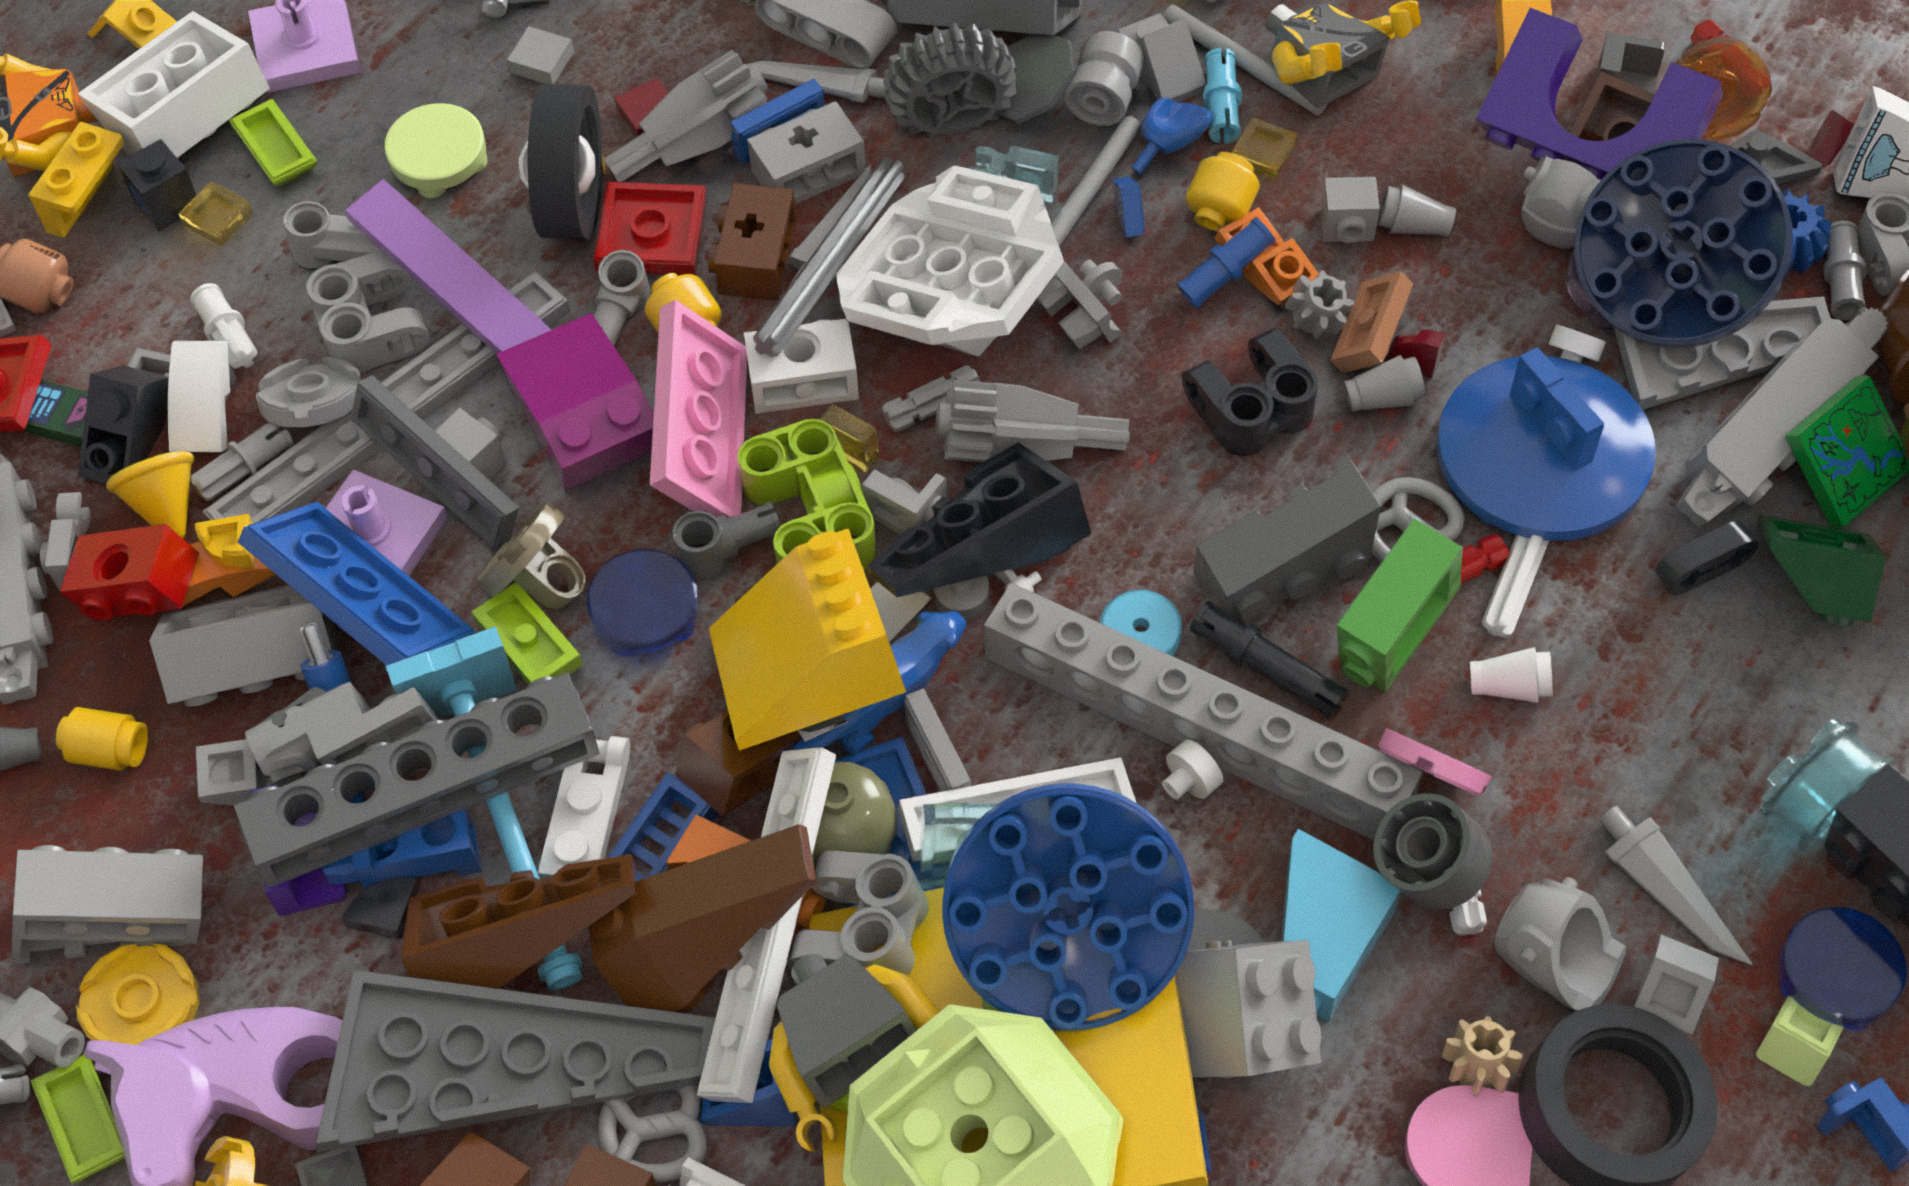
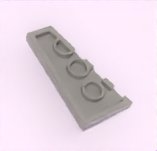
(1669, 373)

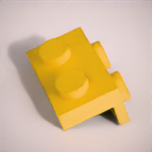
(74, 177)

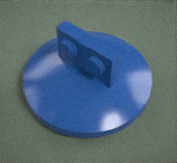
(1545, 447)
(1068, 906)

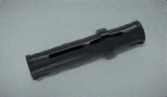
(1250, 648)

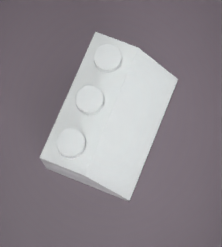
(177, 87)

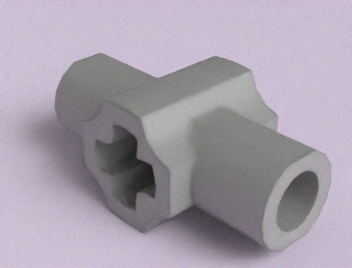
(37, 1028)

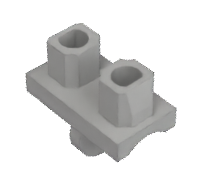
(1091, 316)

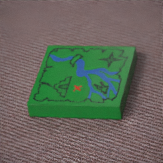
(1849, 451)

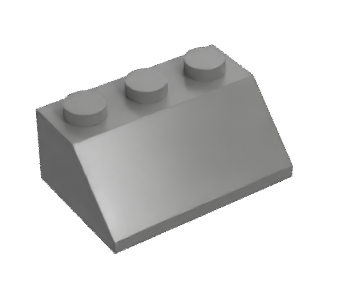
(234, 644)

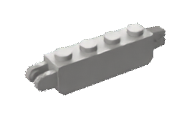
(1752, 440)
(22, 585)

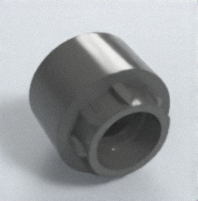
(1413, 834)

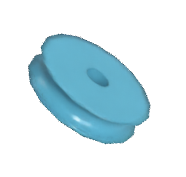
(1146, 610)

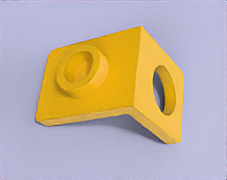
(135, 20)

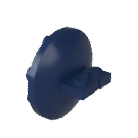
(1683, 243)

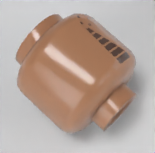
(33, 276)

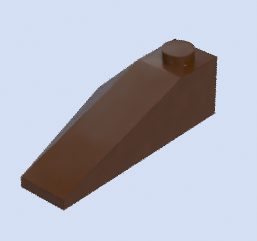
(697, 918)
(498, 931)

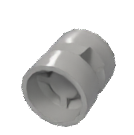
(1105, 78)

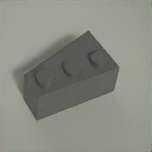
(1292, 549)

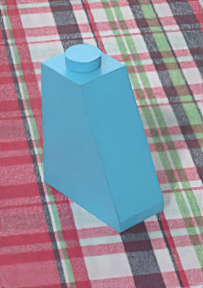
(1340, 912)

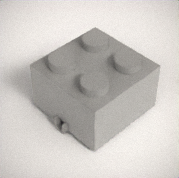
(1249, 1008)

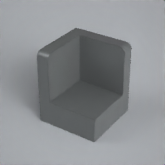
(1632, 59)

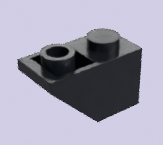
(121, 420)

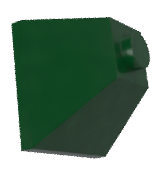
(1830, 566)

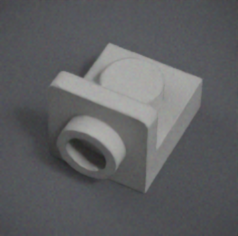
(897, 503)

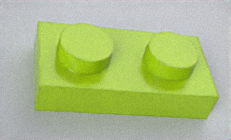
(528, 635)

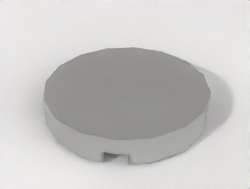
(307, 393)

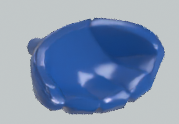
(1170, 128)

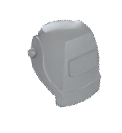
(1556, 200)
(1560, 943)

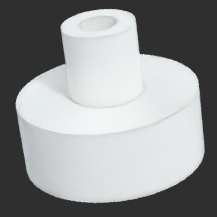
(1576, 344)
(1191, 771)

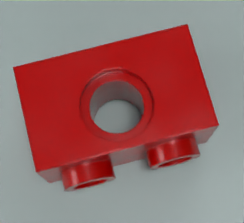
(129, 572)

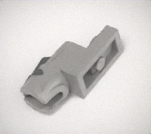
(332, 728)

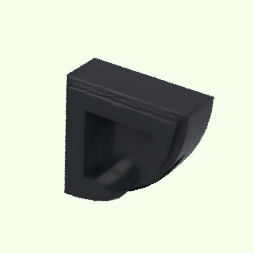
(382, 907)

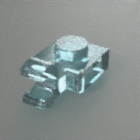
(1022, 165)

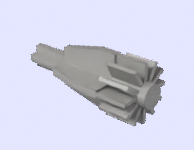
(692, 116)
(993, 416)

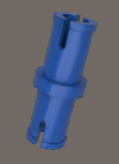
(1226, 263)

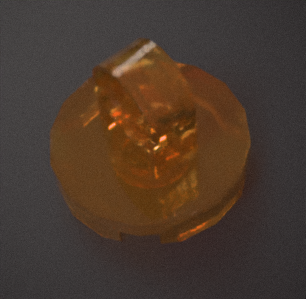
(1742, 78)

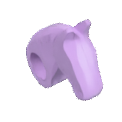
(187, 1077)

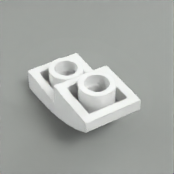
(196, 396)

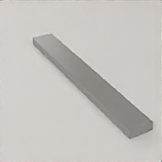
(342, 446)

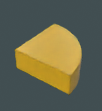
(221, 538)

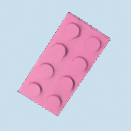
(698, 413)

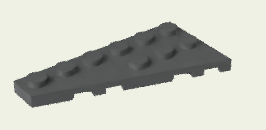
(464, 1055)

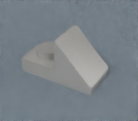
(1170, 57)

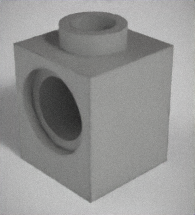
(1677, 983)

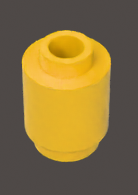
(102, 739)

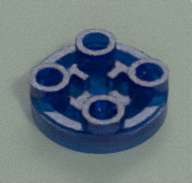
(643, 601)
(1842, 967)

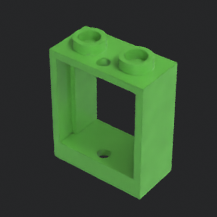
(1398, 606)

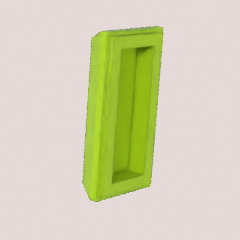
(274, 143)
(79, 1118)

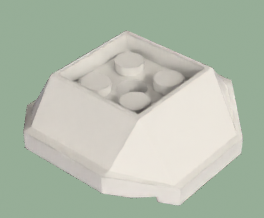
(953, 262)

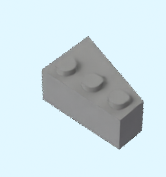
(104, 899)

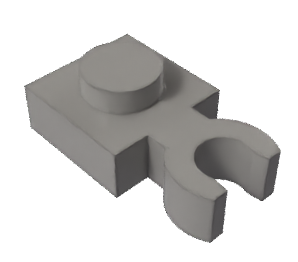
(63, 535)

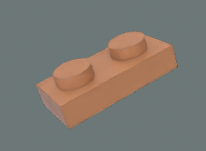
(1372, 322)

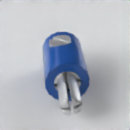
(323, 667)

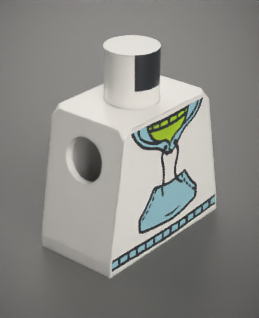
(1876, 149)

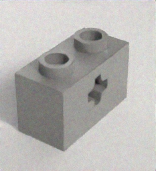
(808, 153)

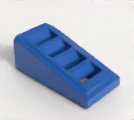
(657, 807)

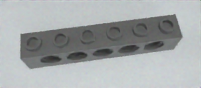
(403, 805)

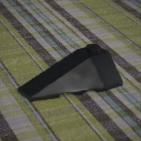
(1004, 518)

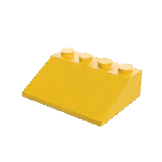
(804, 644)

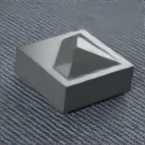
(333, 1168)

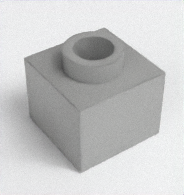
(1349, 209)
(475, 441)

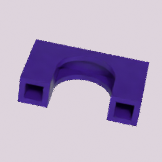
(1525, 92)

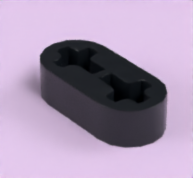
(1706, 557)

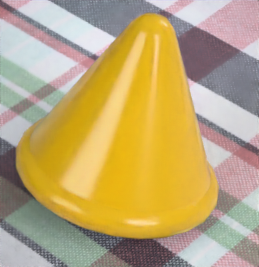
(157, 489)

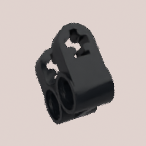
(1263, 404)

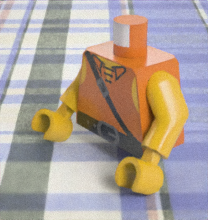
(36, 113)

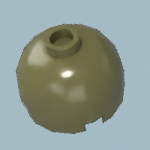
(856, 813)

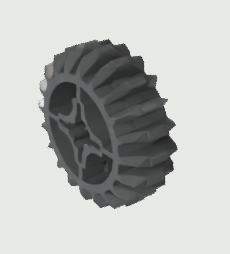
(950, 81)

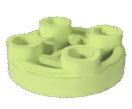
(435, 148)

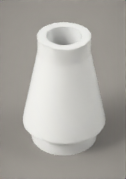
(1515, 676)

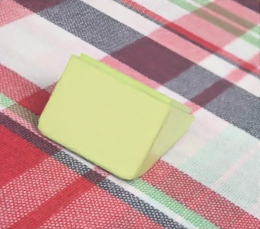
(1798, 1043)

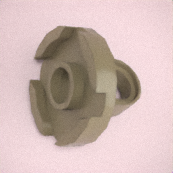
(529, 558)

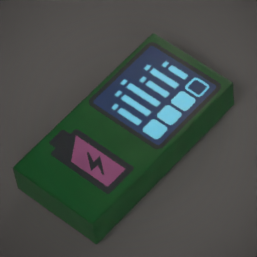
(58, 413)

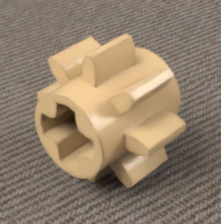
(1482, 1055)

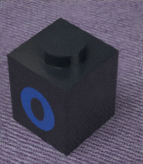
(157, 183)

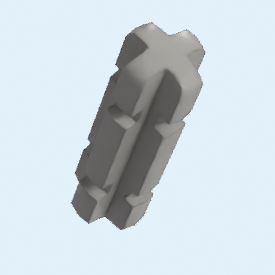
(923, 400)

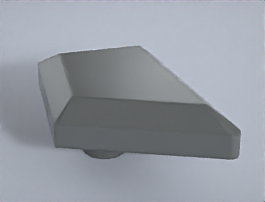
(1776, 157)

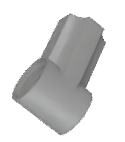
(319, 237)

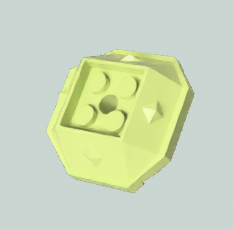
(972, 1073)

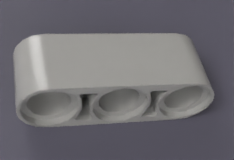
(840, 28)

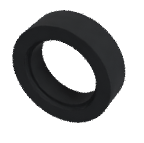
(556, 122)
(1659, 1049)

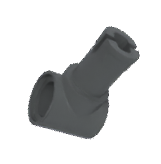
(721, 535)

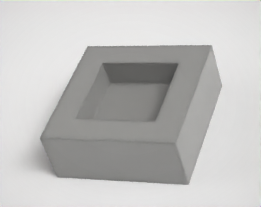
(540, 56)

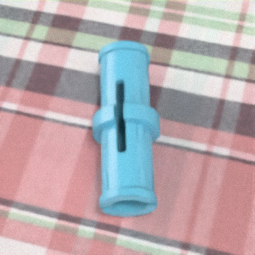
(1222, 95)

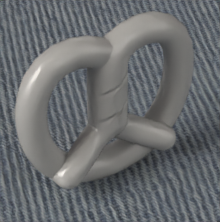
(1401, 516)
(653, 1127)

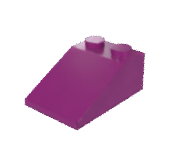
(579, 400)

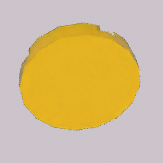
(137, 994)

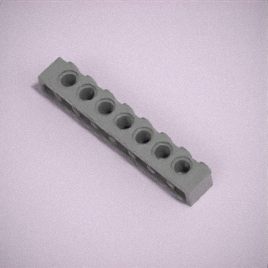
(1183, 702)

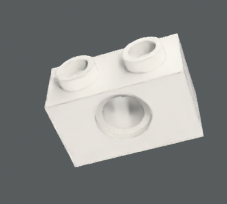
(823, 378)

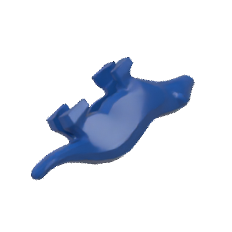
(917, 659)

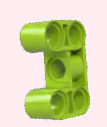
(822, 481)

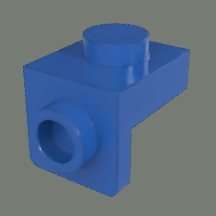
(1876, 1114)

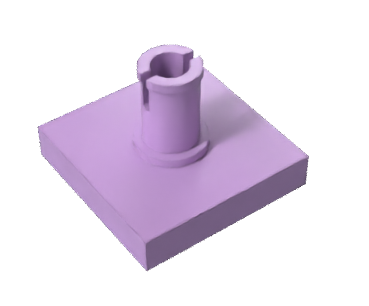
(303, 42)
(388, 518)

